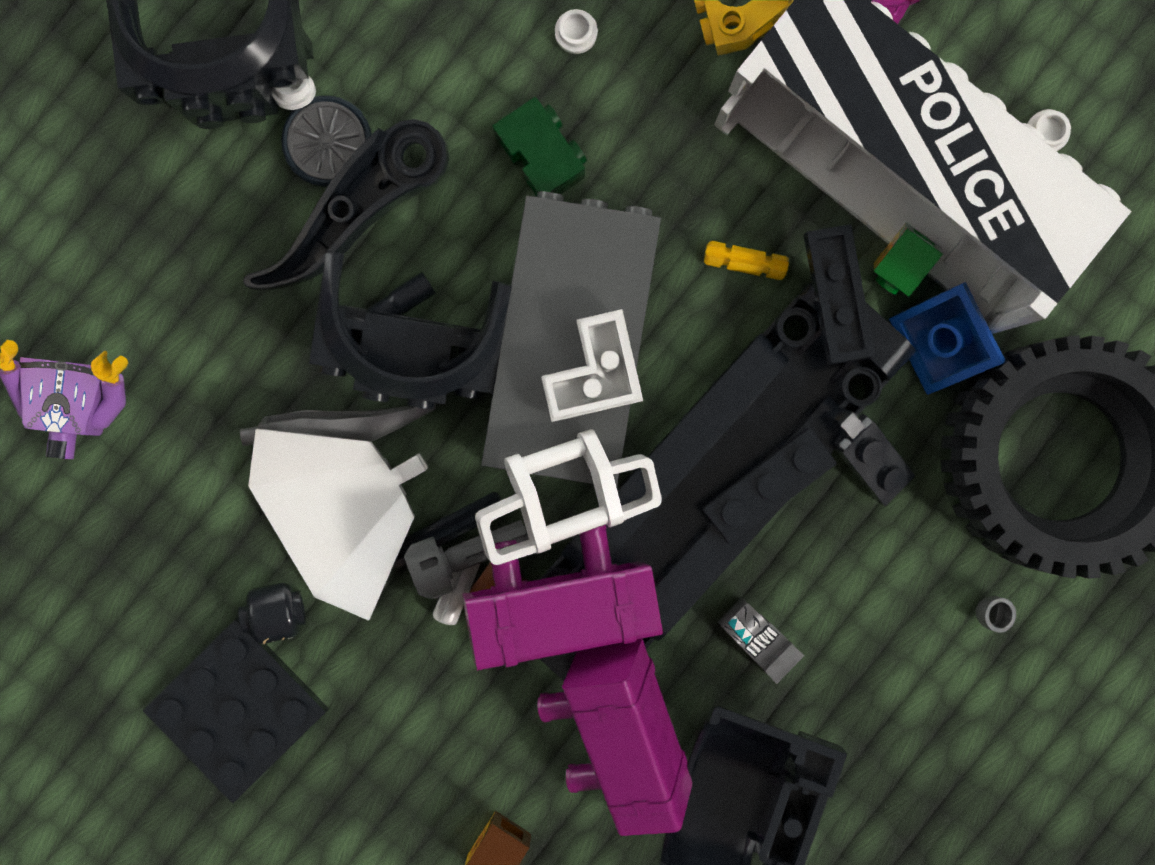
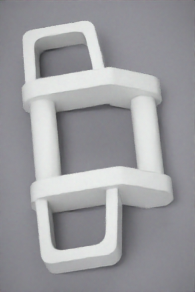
(542, 536)

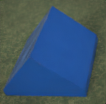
(948, 338)

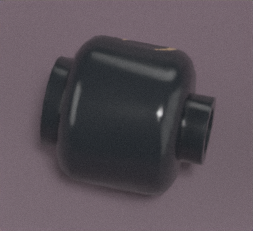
(272, 613)

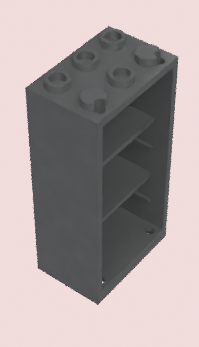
(566, 268)

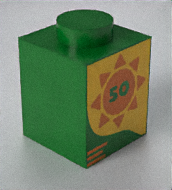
(906, 260)

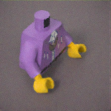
(63, 396)

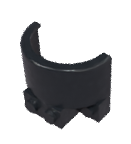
(749, 796)

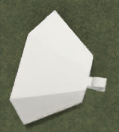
(334, 511)

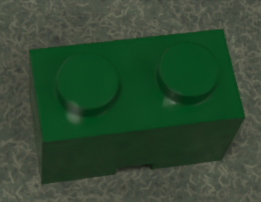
(534, 138)

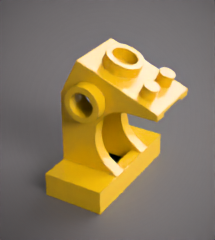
(752, 19)

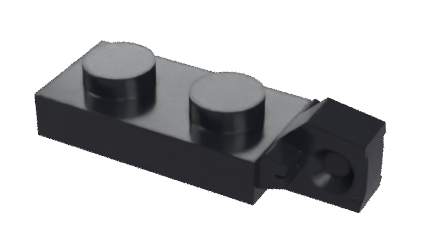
(869, 454)

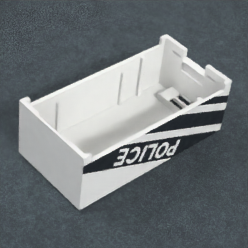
(919, 144)

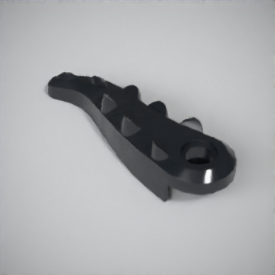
(357, 197)

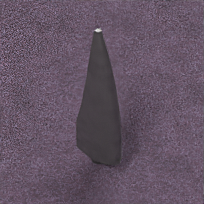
(357, 425)

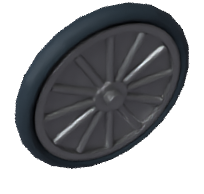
(322, 138)

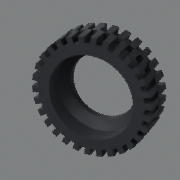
(1123, 521)

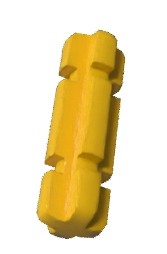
(746, 260)

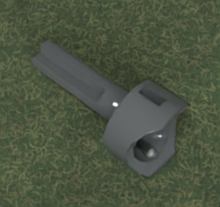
(433, 567)

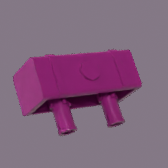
(563, 612)
(626, 736)

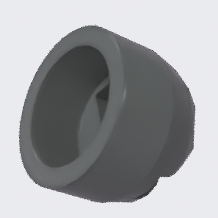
(996, 613)

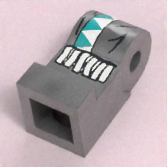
(760, 640)

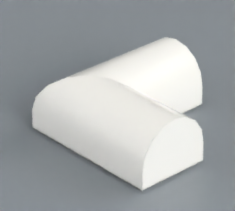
(607, 379)

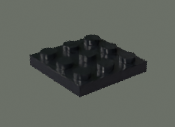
(235, 710)

